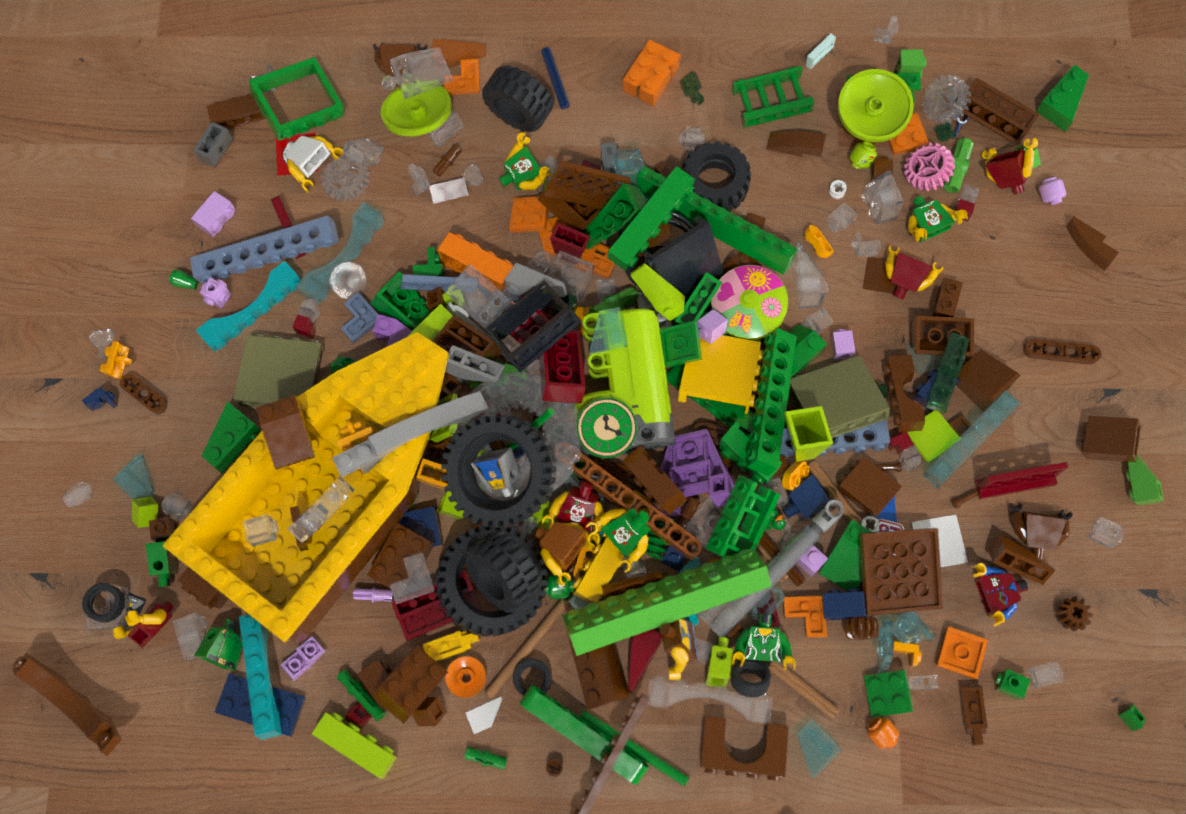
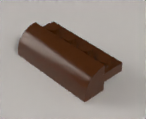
(999, 112)
(600, 676)

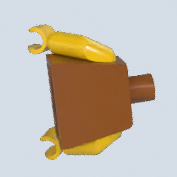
(562, 545)

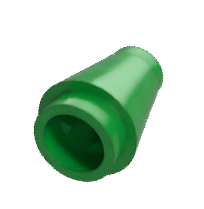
(183, 280)

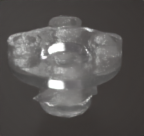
(347, 280)

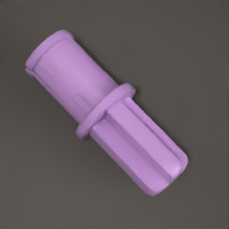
(373, 594)

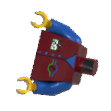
(998, 592)

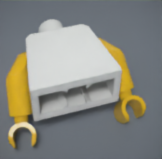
(307, 155)

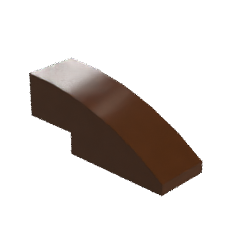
(797, 142)
(1091, 243)

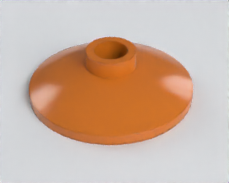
(456, 672)

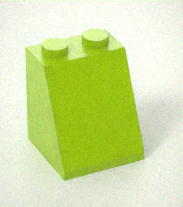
(808, 432)

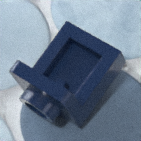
(674, 558)

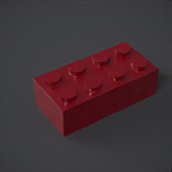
(563, 370)

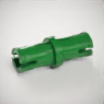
(485, 758)

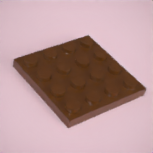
(901, 571)

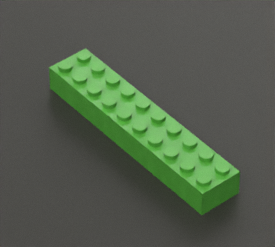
(666, 601)

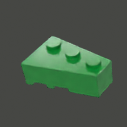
(1063, 100)
(229, 438)

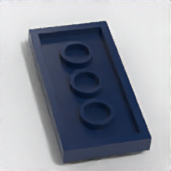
(235, 703)

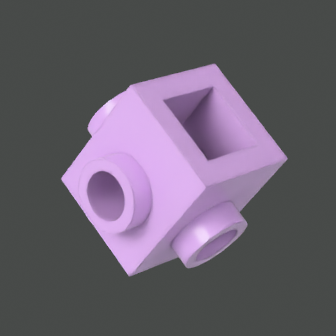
(215, 293)

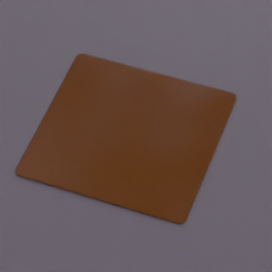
(876, 276)

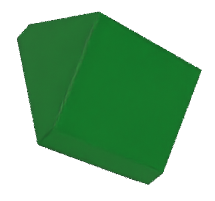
(1132, 718)

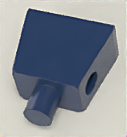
(806, 500)

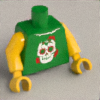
(522, 168)
(932, 219)
(626, 531)

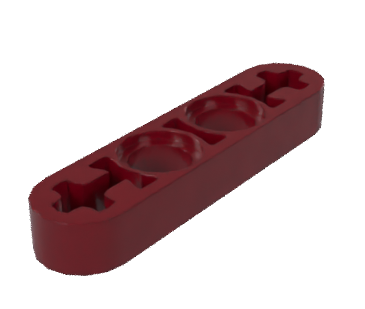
(283, 216)

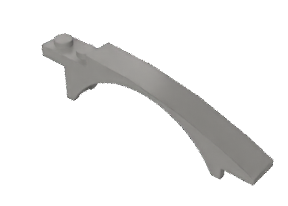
(384, 442)

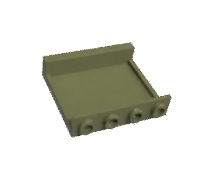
(275, 369)
(845, 393)

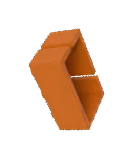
(651, 72)

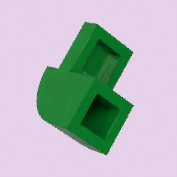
(434, 265)

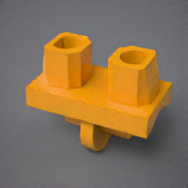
(117, 359)
(347, 441)

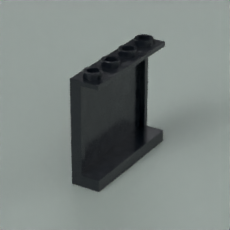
(687, 258)

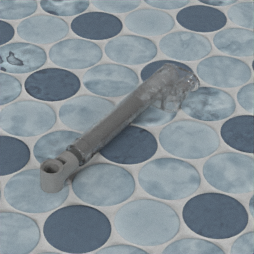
(728, 615)

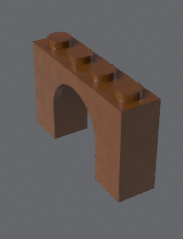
(770, 764)

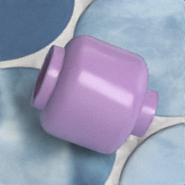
(1052, 190)

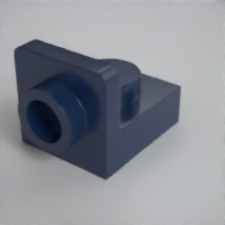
(98, 398)

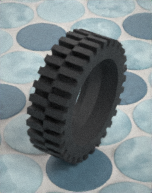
(462, 478)
(456, 605)

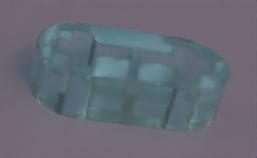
(764, 601)

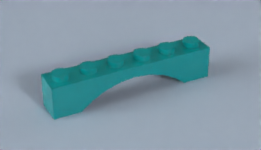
(219, 331)
(262, 701)

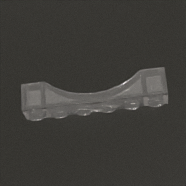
(665, 694)

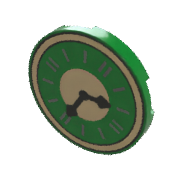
(606, 428)

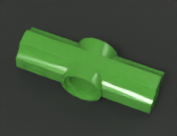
(961, 156)
(621, 299)

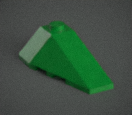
(615, 214)
(400, 303)
(807, 348)

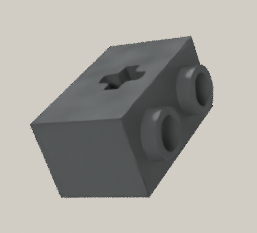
(213, 144)

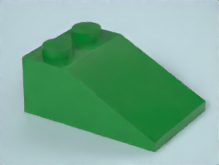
(844, 562)

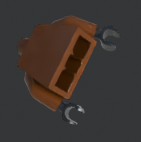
(386, 52)
(1040, 530)

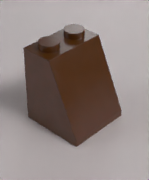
(985, 379)

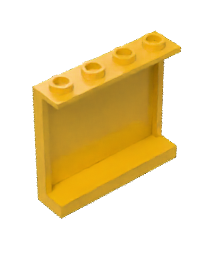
(724, 372)

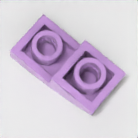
(303, 659)

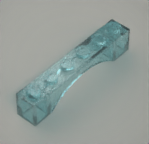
(365, 223)
(971, 439)

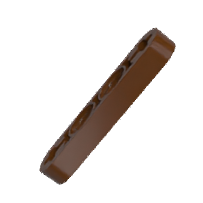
(1062, 351)

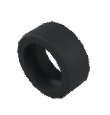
(90, 595)
(532, 663)
(746, 688)

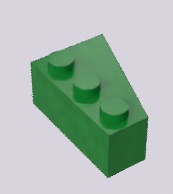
(735, 447)

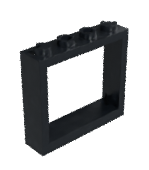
(540, 340)

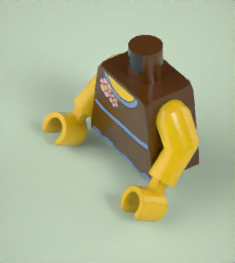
(680, 644)

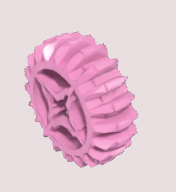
(929, 157)

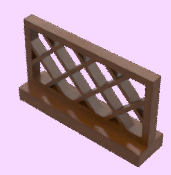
(582, 193)

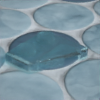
(608, 332)
(135, 478)
(911, 628)
(885, 647)

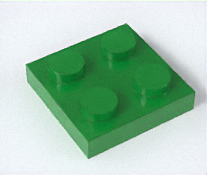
(681, 344)
(888, 694)

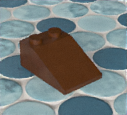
(286, 431)

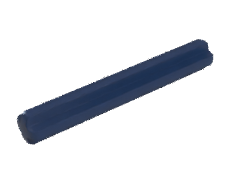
(555, 78)

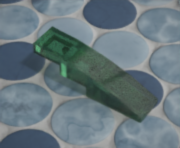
(948, 372)

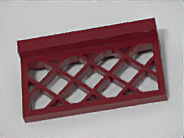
(1019, 481)

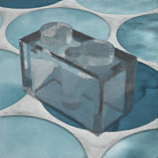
(362, 152)
(190, 633)

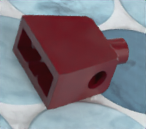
(569, 241)

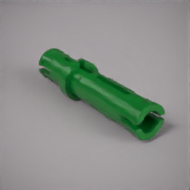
(355, 688)

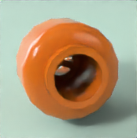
(883, 732)

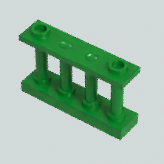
(772, 113)

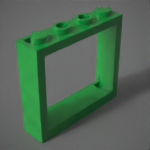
(287, 75)

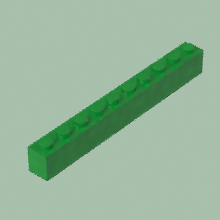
(727, 226)

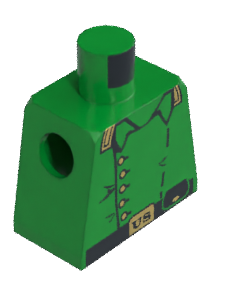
(221, 646)

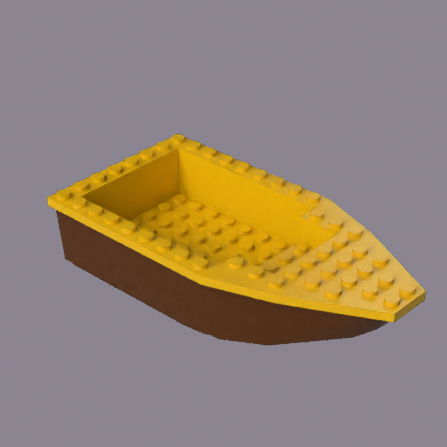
(275, 580)

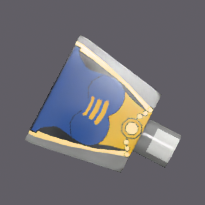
(497, 470)

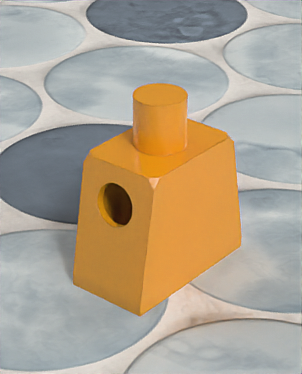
(431, 473)

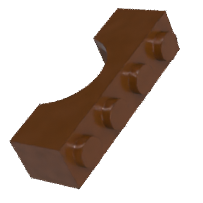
(908, 414)

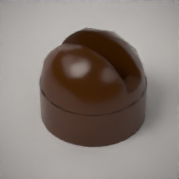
(556, 764)

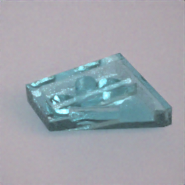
(816, 748)

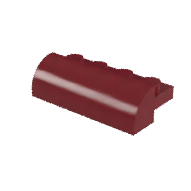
(424, 612)

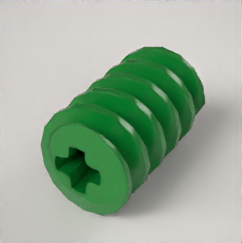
(655, 543)

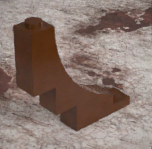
(54, 687)

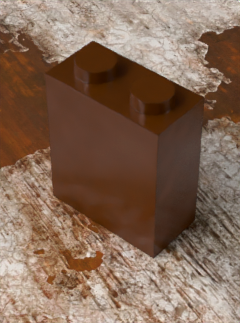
(1111, 438)
(868, 487)

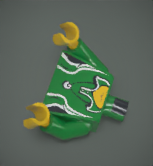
(763, 644)

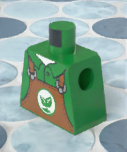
(161, 563)

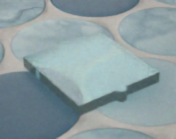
(923, 363)

